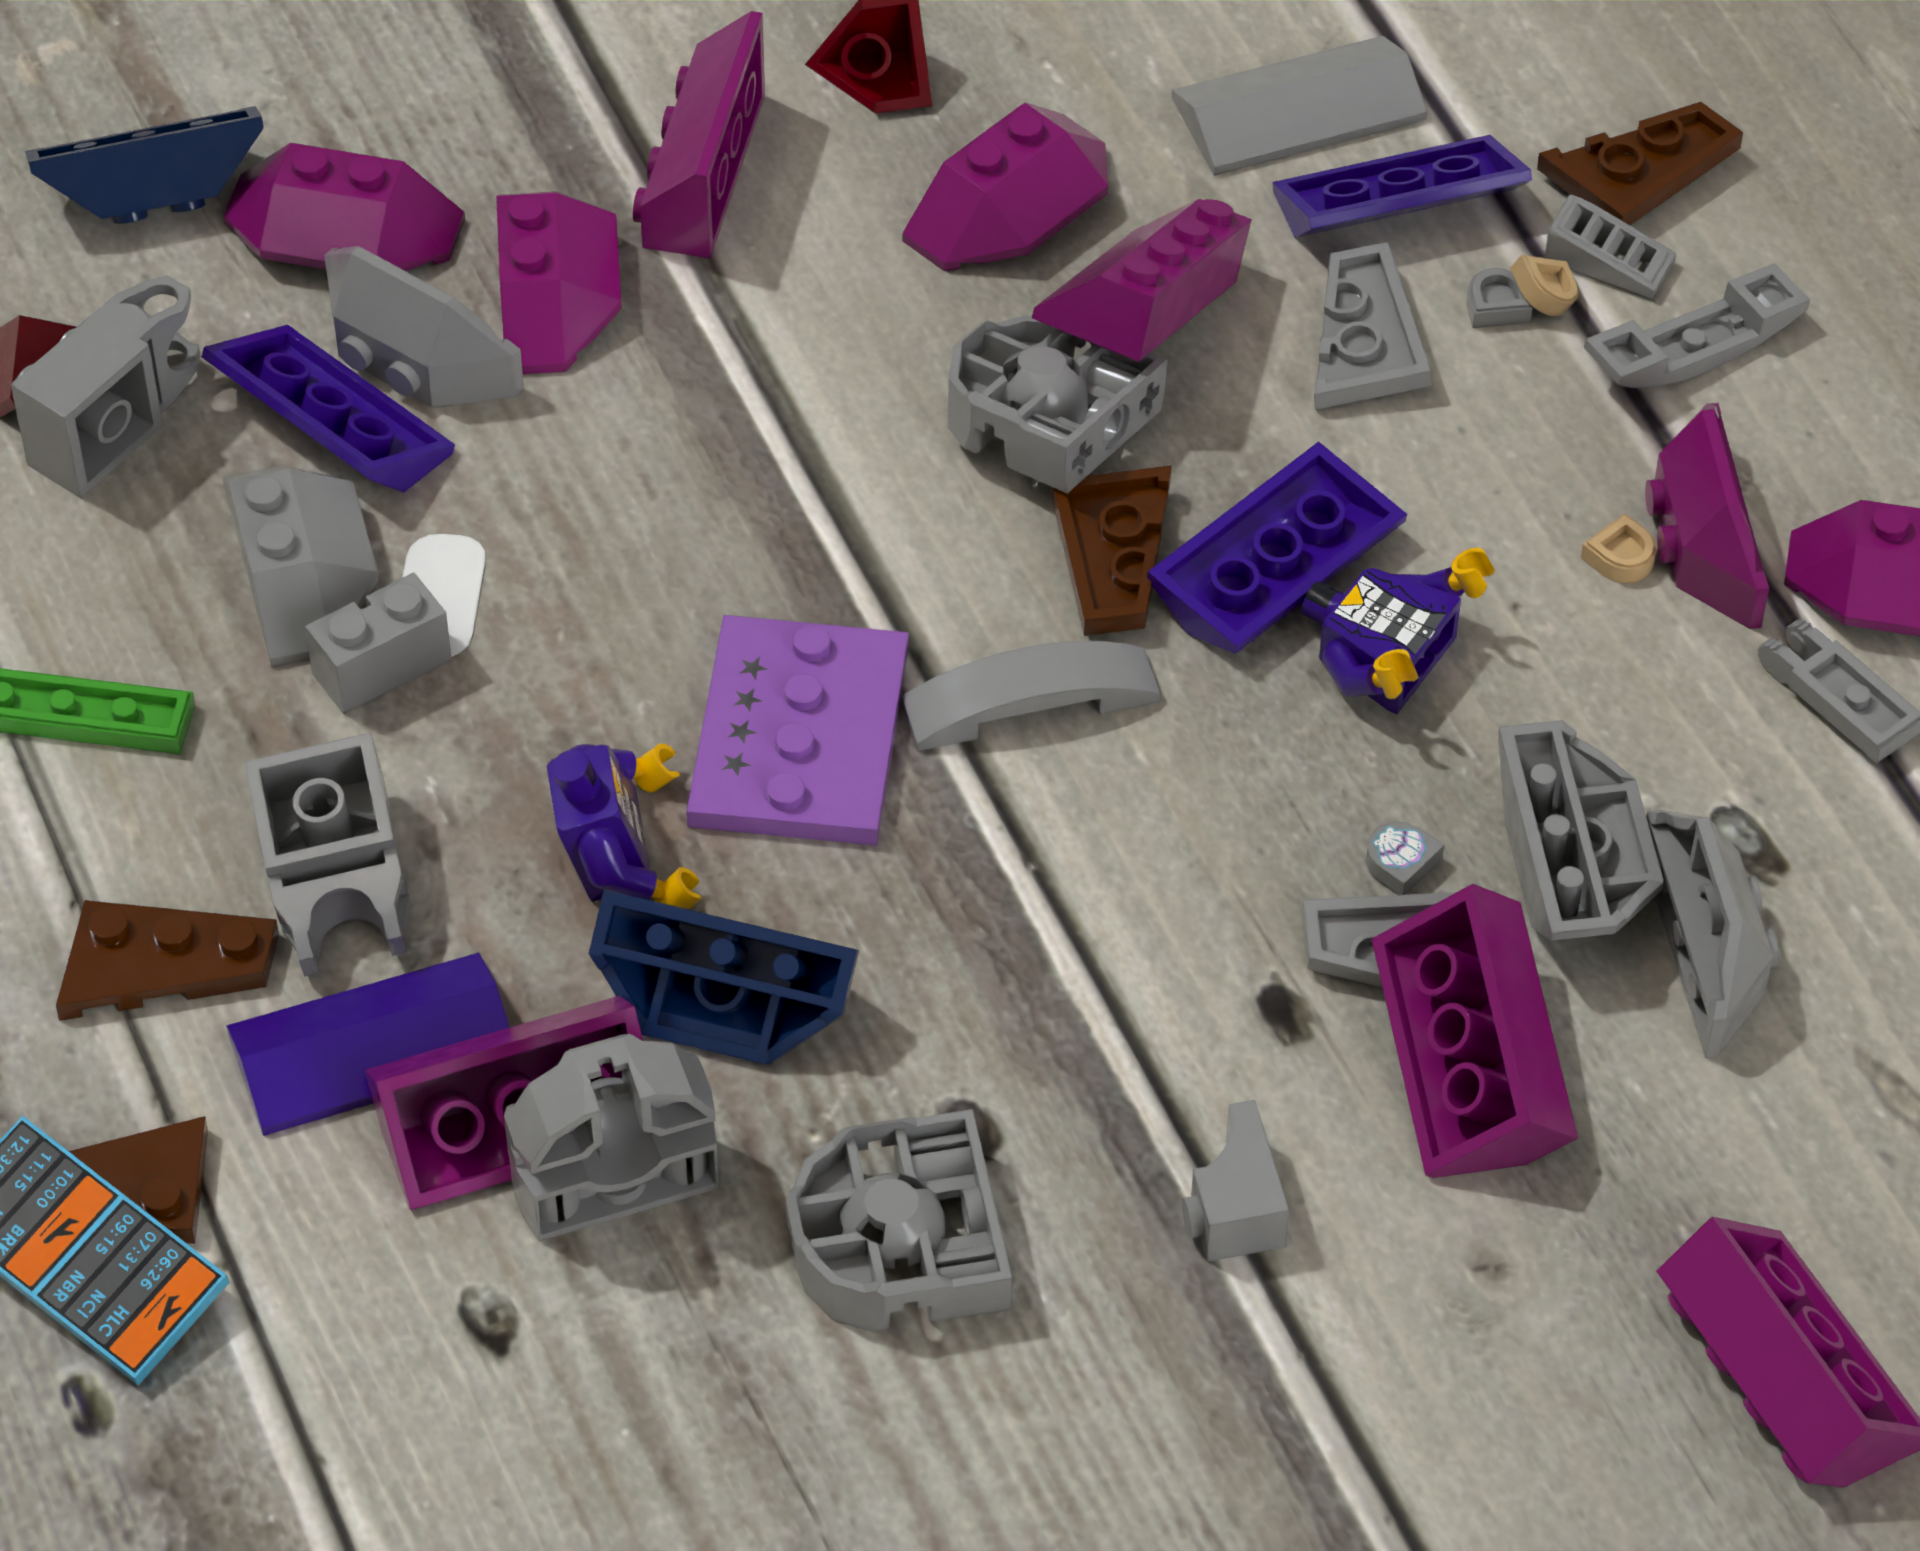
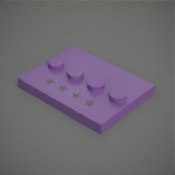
(798, 730)

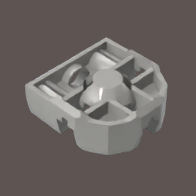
(1053, 430)
(612, 1140)
(833, 1203)

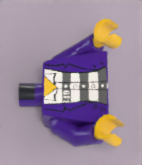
(1393, 626)
(603, 824)

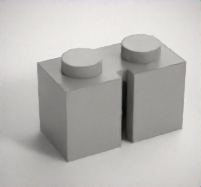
(378, 647)

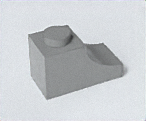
(1239, 1196)

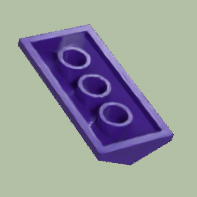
(1398, 185)
(332, 405)
(1272, 549)
(316, 1053)

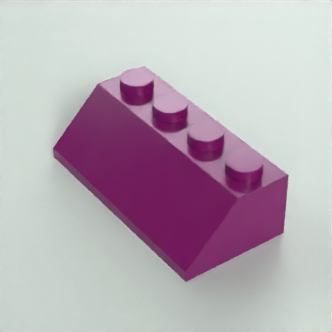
(704, 141)
(1152, 280)
(1473, 1035)
(449, 1103)
(1790, 1353)

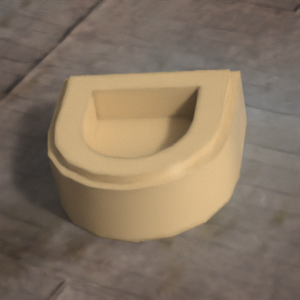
(1545, 284)
(1621, 551)

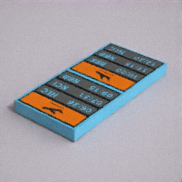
(96, 1256)

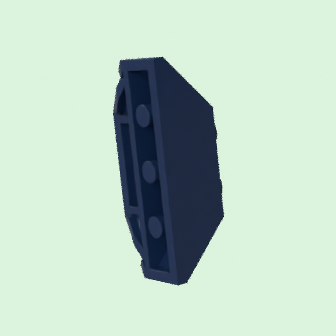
(150, 166)
(719, 978)

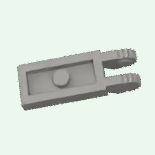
(1841, 690)

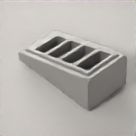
(1583, 224)

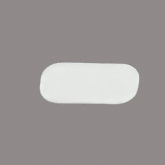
(453, 573)

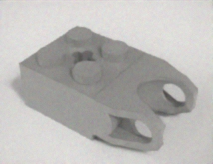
(104, 387)
(329, 843)

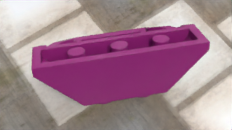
(1009, 190)
(326, 198)
(555, 276)
(1706, 521)
(1861, 566)

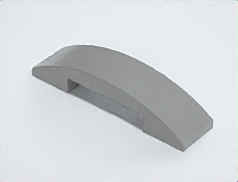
(1703, 339)
(1024, 682)

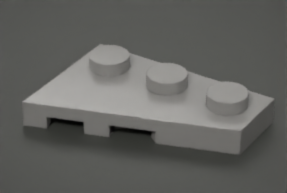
(1368, 331)
(1342, 929)

